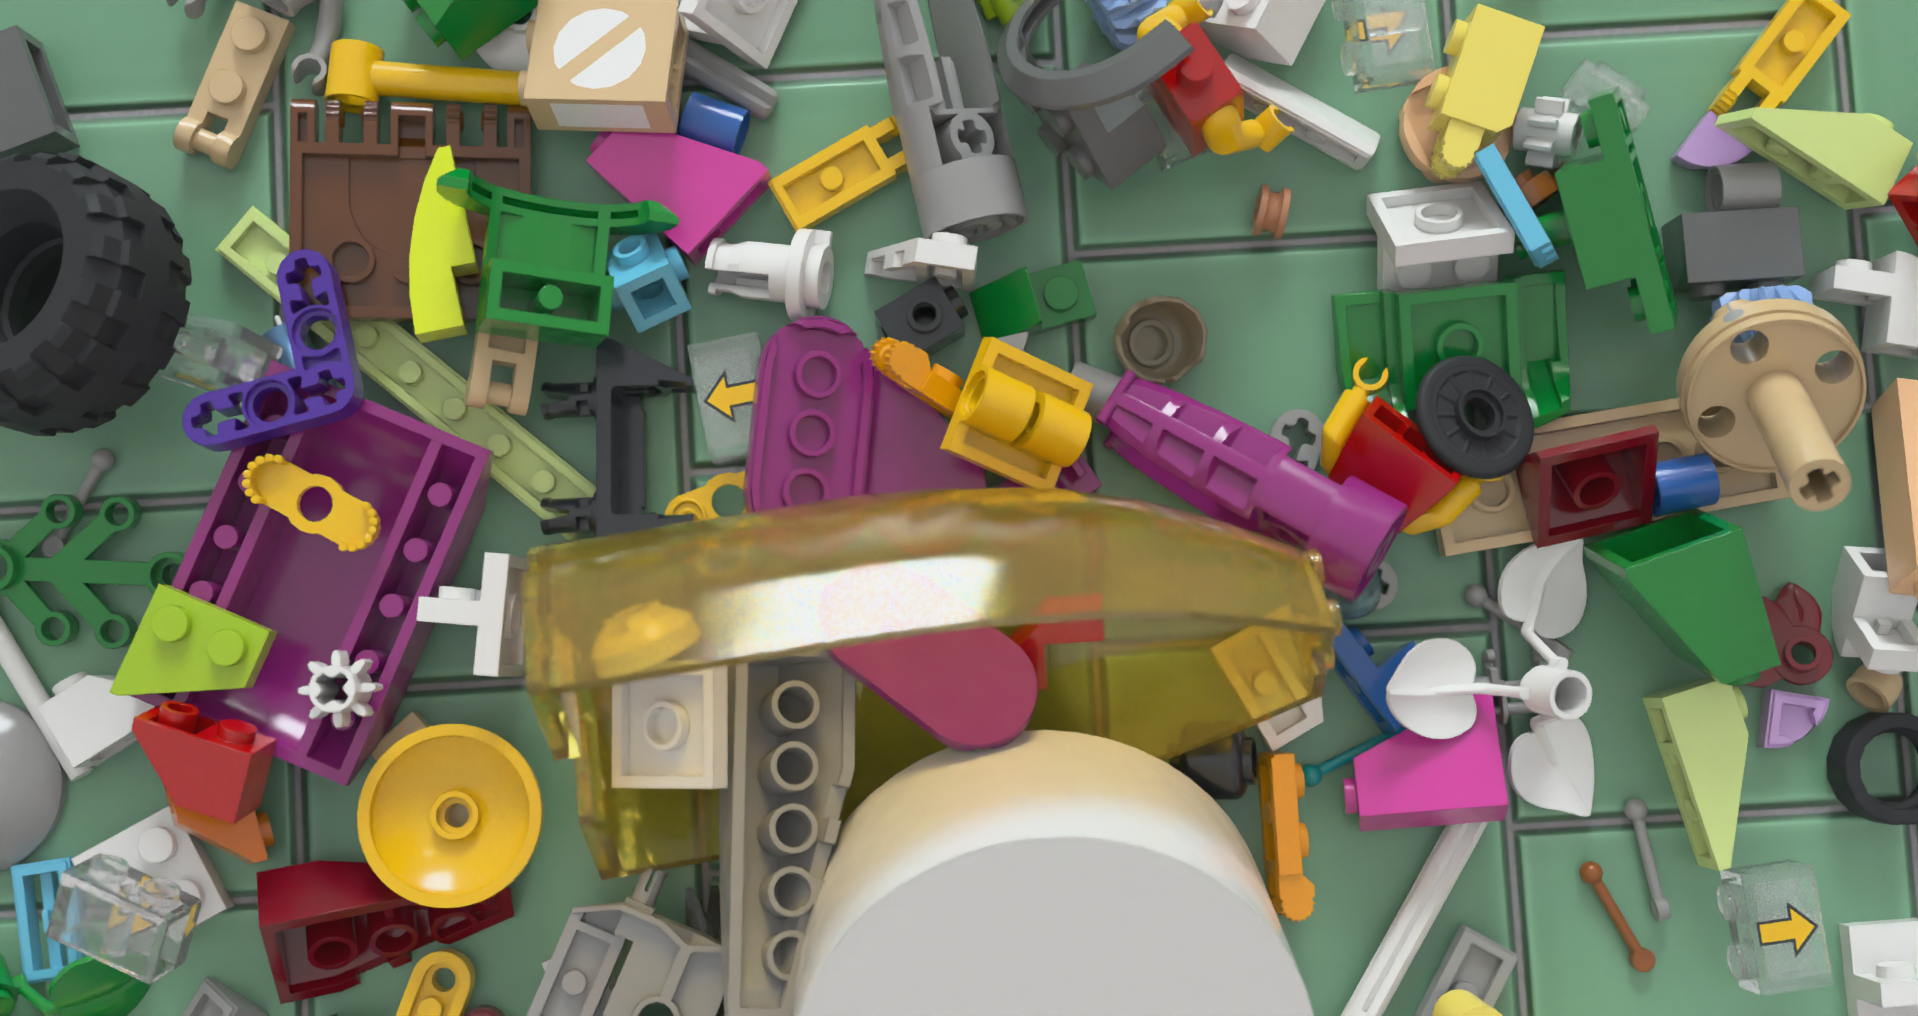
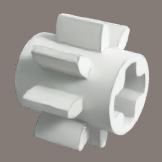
(1547, 132)
(323, 688)

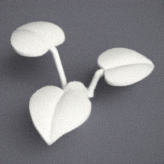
(1436, 687)

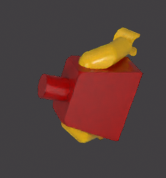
(1204, 96)
(1391, 455)

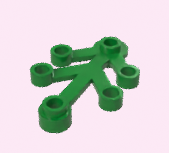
(72, 570)

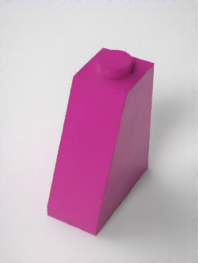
(692, 179)
(1431, 780)

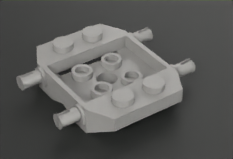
(664, 965)

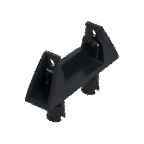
(618, 407)

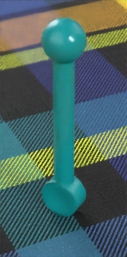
(1314, 773)

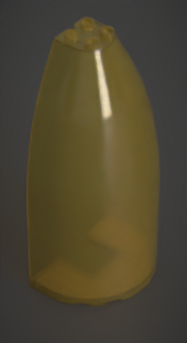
(1197, 643)

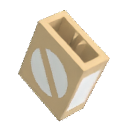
(605, 65)

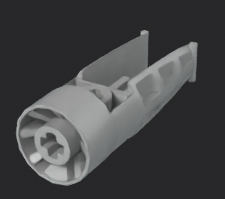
(950, 120)

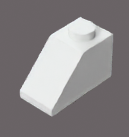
(89, 719)

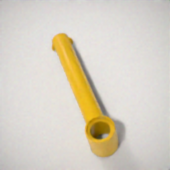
(361, 75)

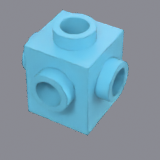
(647, 280)

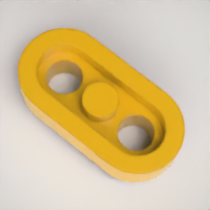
(427, 997)

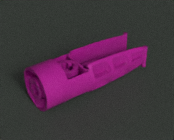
(1251, 481)

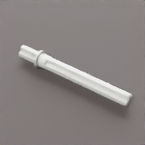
(1414, 919)

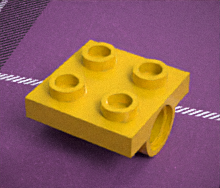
(1019, 416)

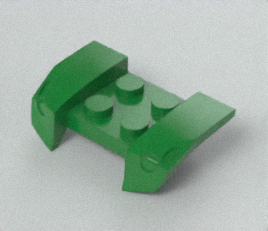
(1506, 321)

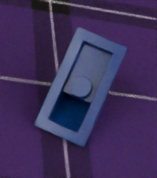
(1365, 678)

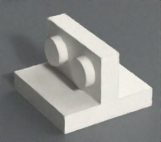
(743, 26)
(1438, 236)
(494, 609)
(671, 731)
(1880, 967)

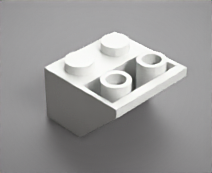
(1261, 28)

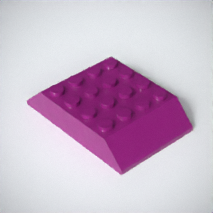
(328, 599)

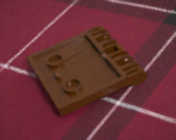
(363, 197)

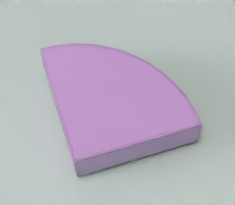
(1708, 146)
(1788, 717)

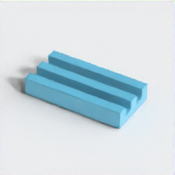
(1515, 206)
(28, 918)

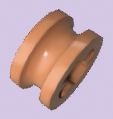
(1271, 211)

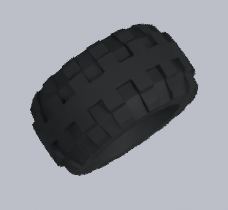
(84, 293)

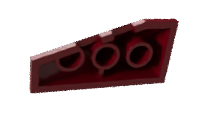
(339, 920)

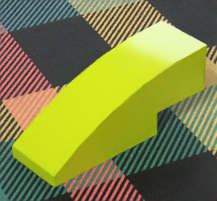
(438, 255)

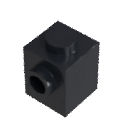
(924, 317)

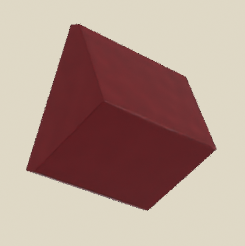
(1590, 486)

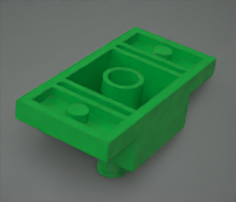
(1611, 216)

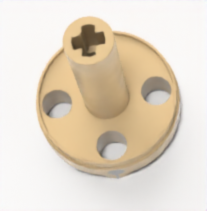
(1776, 398)

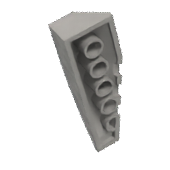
(779, 818)

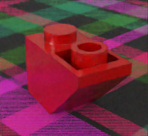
(206, 761)

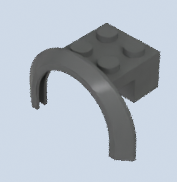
(1092, 107)

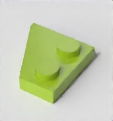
(191, 648)

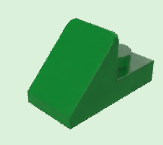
(1033, 301)

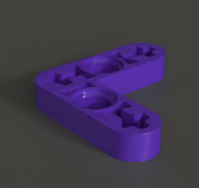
(311, 370)

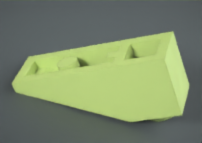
(1837, 154)
(1704, 754)

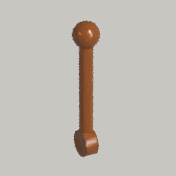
(1639, 957)

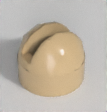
(1874, 689)

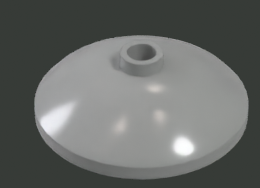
(30, 786)

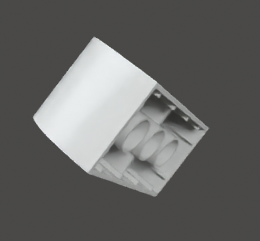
(1044, 888)

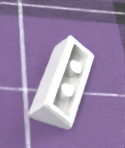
(1310, 118)

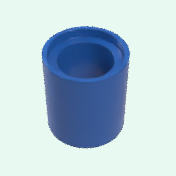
(714, 123)
(1685, 484)

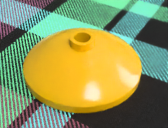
(408, 806)

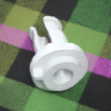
(787, 274)

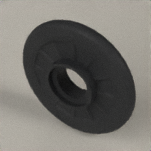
(1451, 437)

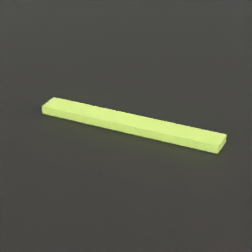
(421, 381)

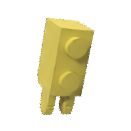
(1481, 85)

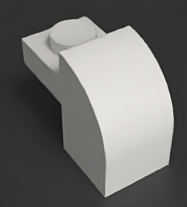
(1887, 291)
(1870, 619)

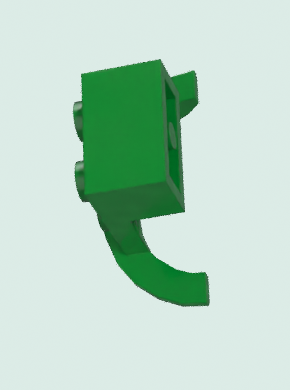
(547, 259)

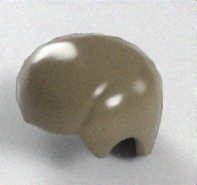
(1160, 339)

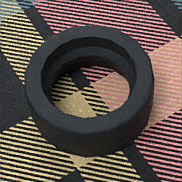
(1845, 771)

